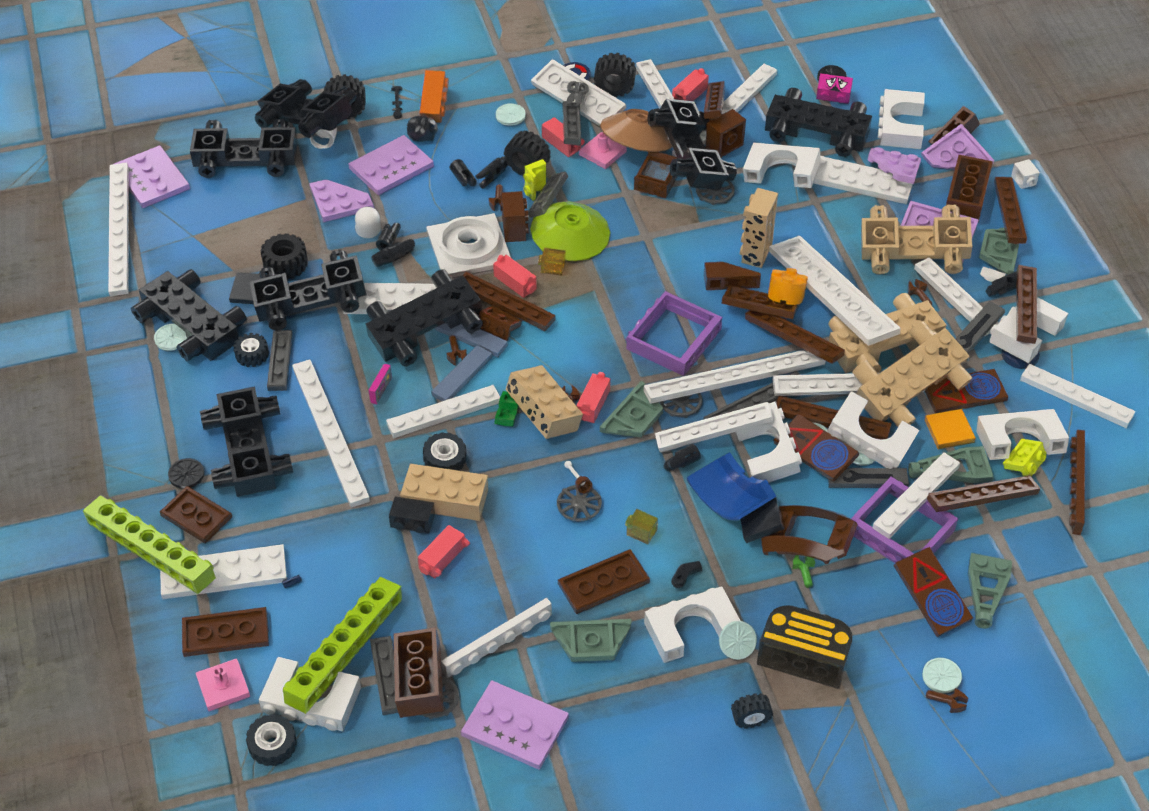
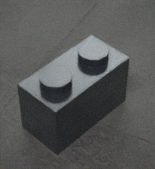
(411, 515)

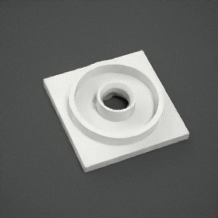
(463, 257)

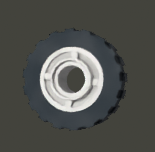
(444, 451)
(271, 752)

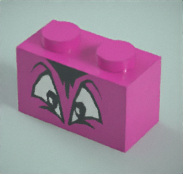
(834, 88)

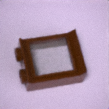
(655, 175)

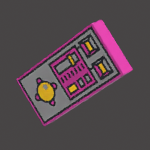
(380, 383)

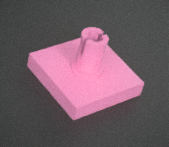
(602, 151)
(222, 684)

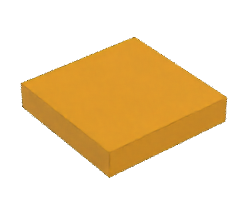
(949, 429)

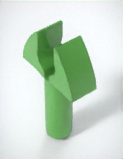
(809, 562)

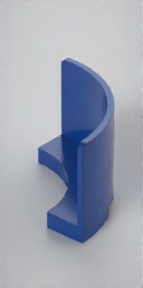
(728, 490)

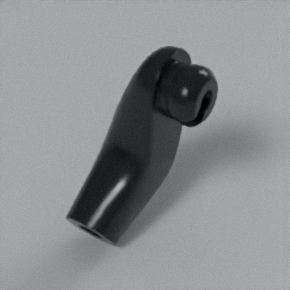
(684, 571)

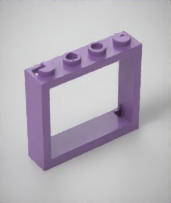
(711, 322)
(888, 547)

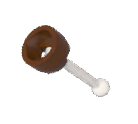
(584, 481)

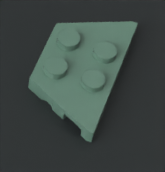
(998, 251)
(633, 415)
(591, 639)

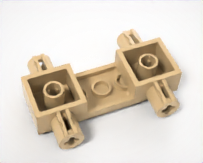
(947, 239)
(906, 317)
(931, 362)

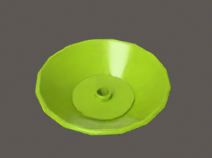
(571, 228)

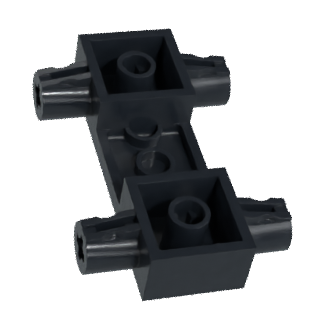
(311, 115)
(683, 127)
(847, 127)
(214, 148)
(277, 298)
(205, 327)
(397, 331)
(250, 464)

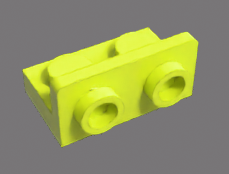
(534, 178)
(1026, 457)

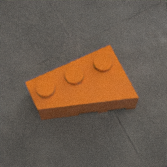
(434, 95)

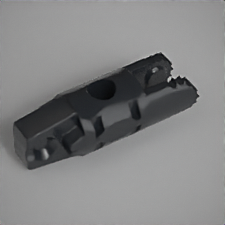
(492, 171)
(393, 252)
(1003, 285)

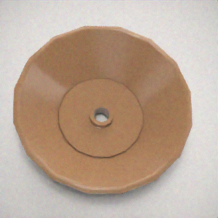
(633, 131)

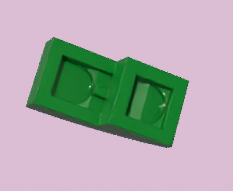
(507, 410)

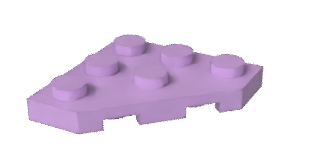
(957, 142)
(901, 166)
(337, 200)

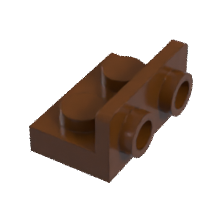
(498, 322)

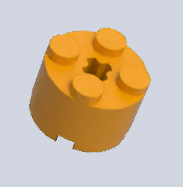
(787, 286)

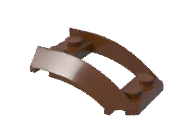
(785, 544)

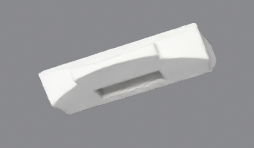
(990, 274)

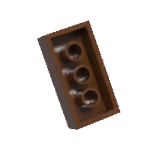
(969, 185)
(418, 672)

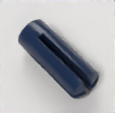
(289, 582)

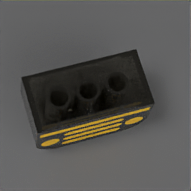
(806, 645)

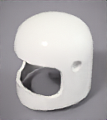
(324, 134)
(367, 222)

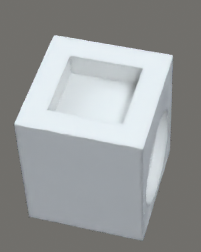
(1025, 174)

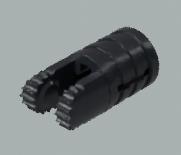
(462, 173)
(388, 235)
(679, 459)

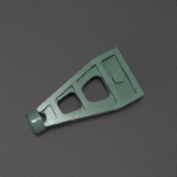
(976, 461)
(991, 568)

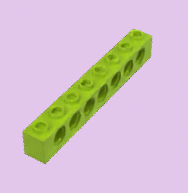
(150, 544)
(341, 645)

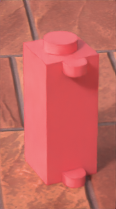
(691, 86)
(553, 133)
(514, 276)
(594, 397)
(442, 551)

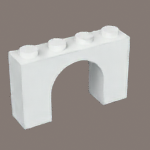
(893, 132)
(765, 155)
(1004, 334)
(1042, 424)
(885, 452)
(783, 459)
(661, 620)
(329, 712)

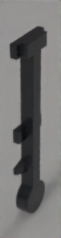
(397, 114)

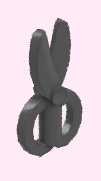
(576, 93)

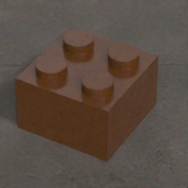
(726, 133)
(514, 216)

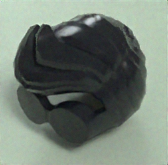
(421, 128)

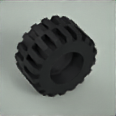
(617, 65)
(358, 87)
(524, 150)
(285, 254)

